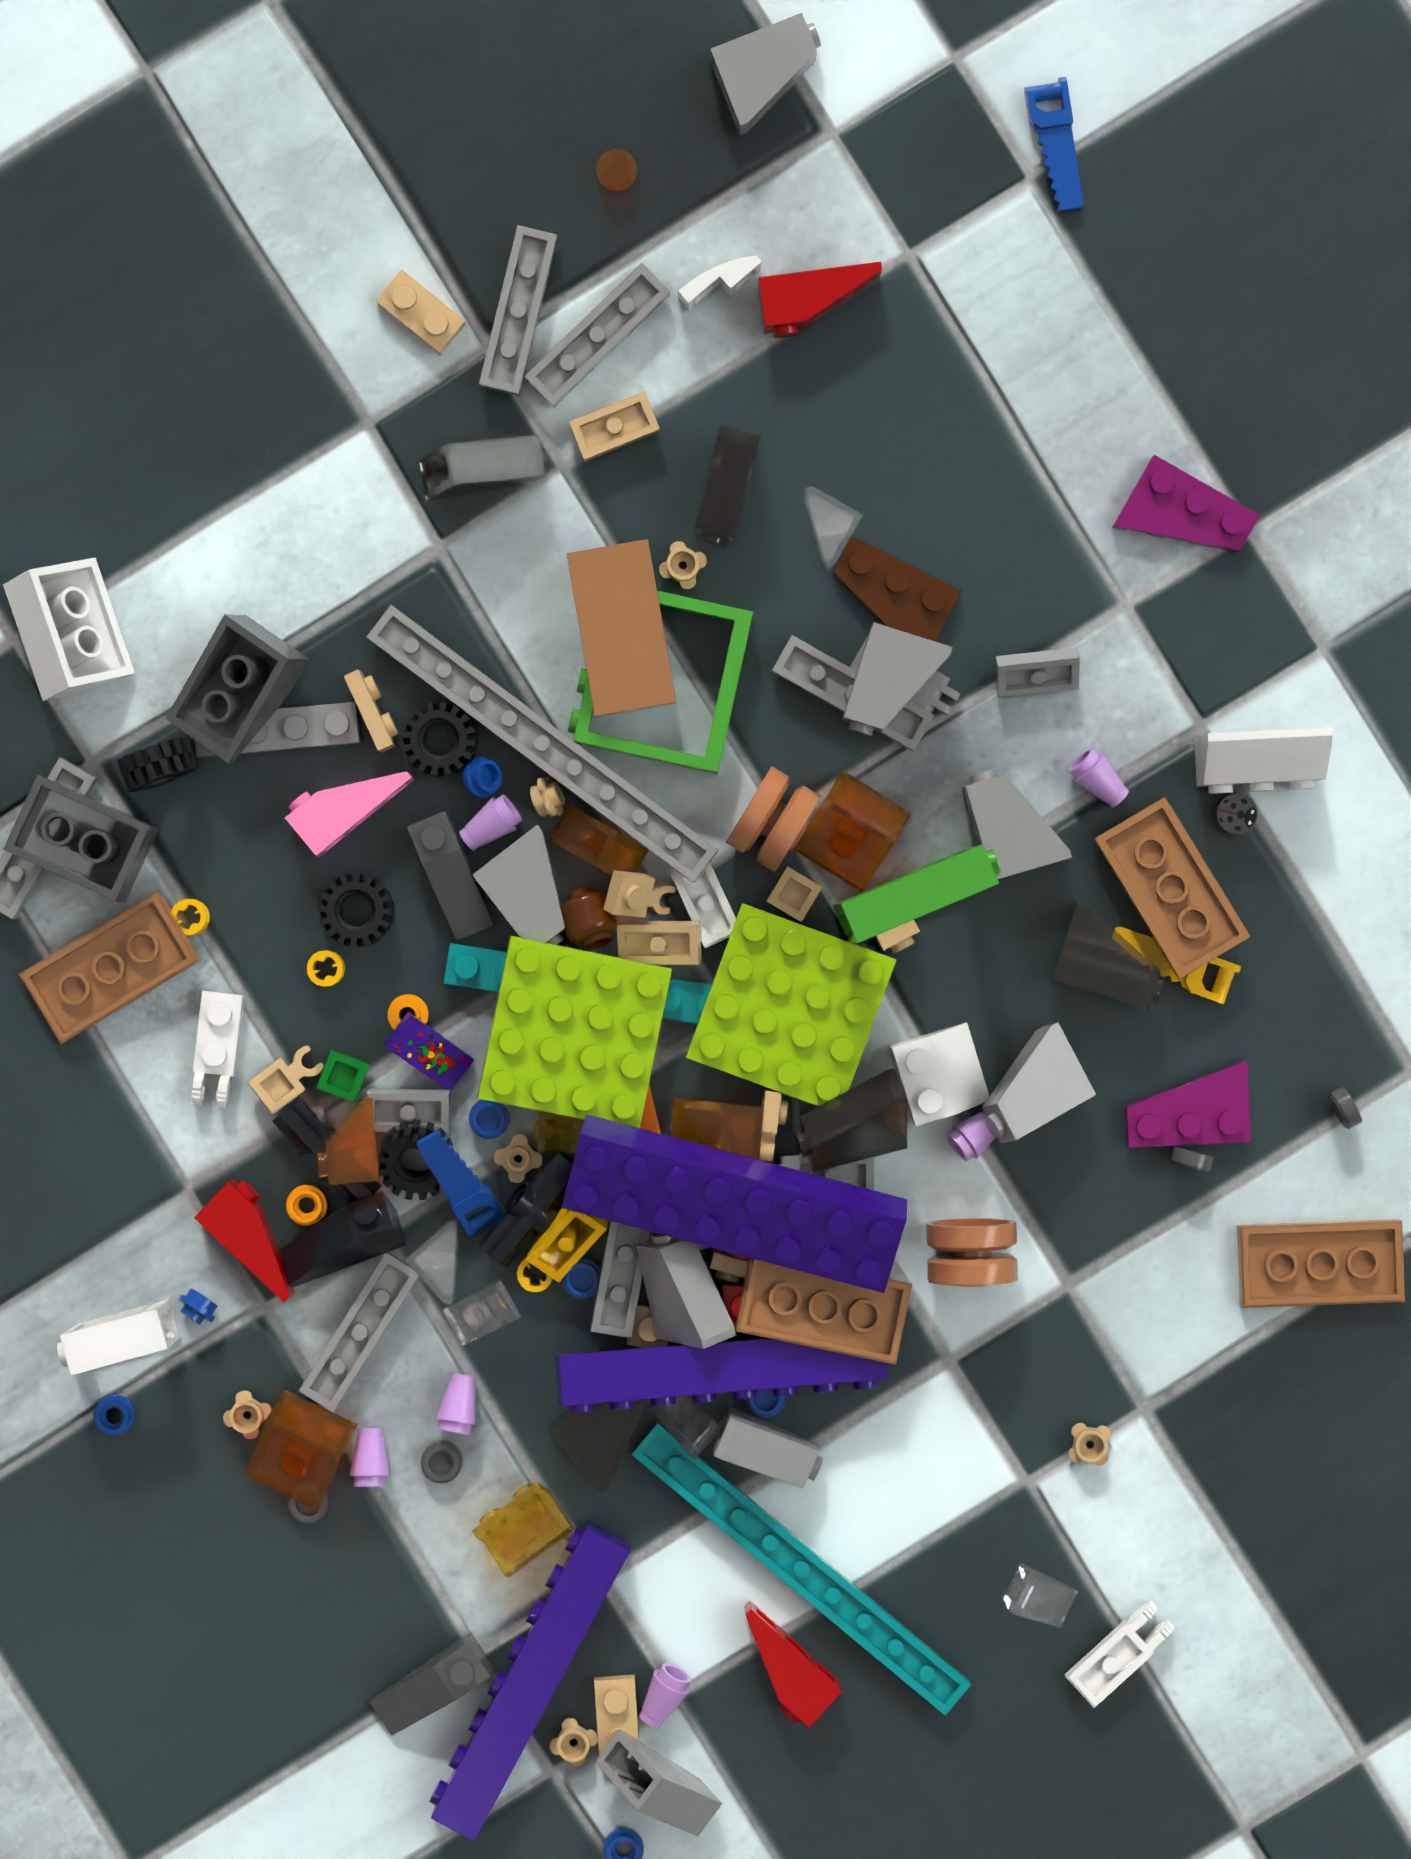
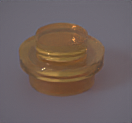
(616, 170)

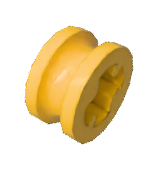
(195, 928)
(329, 980)
(525, 1280)

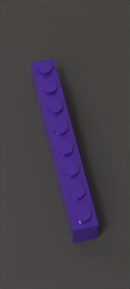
(721, 1368)
(530, 1680)

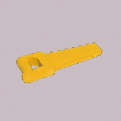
(1193, 980)

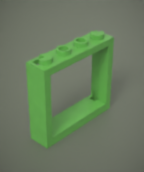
(581, 719)
(917, 893)

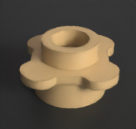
(694, 563)
(547, 797)
(520, 1146)
(236, 1419)
(1095, 1454)
(574, 1754)

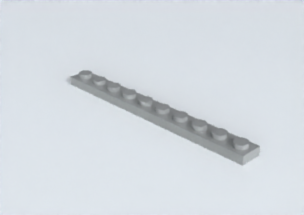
(542, 744)

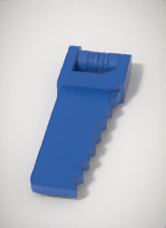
(1057, 142)
(459, 1184)

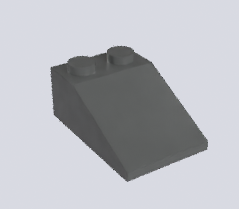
(236, 686)
(81, 839)

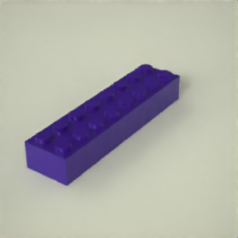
(735, 1203)

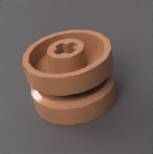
(773, 819)
(971, 1256)

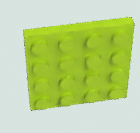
(790, 1007)
(574, 1032)

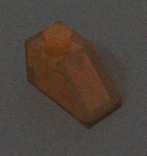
(597, 843)
(351, 1148)

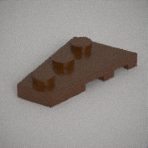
(895, 590)

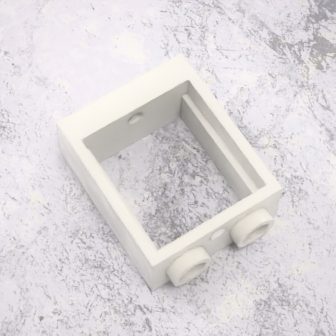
(118, 1337)

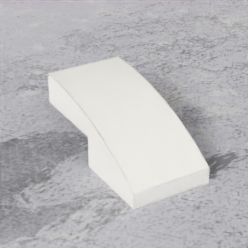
(729, 275)

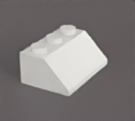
(68, 628)
(1262, 759)

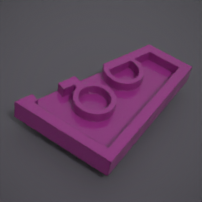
(1184, 508)
(1196, 1113)

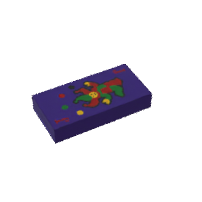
(429, 1051)

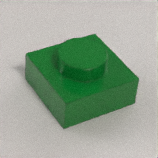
(343, 1076)

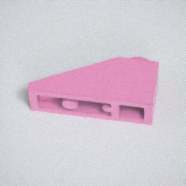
(336, 812)

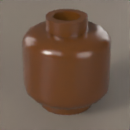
(586, 920)

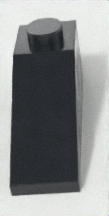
(344, 1239)

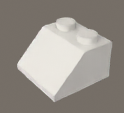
(939, 1074)

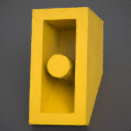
(565, 1242)

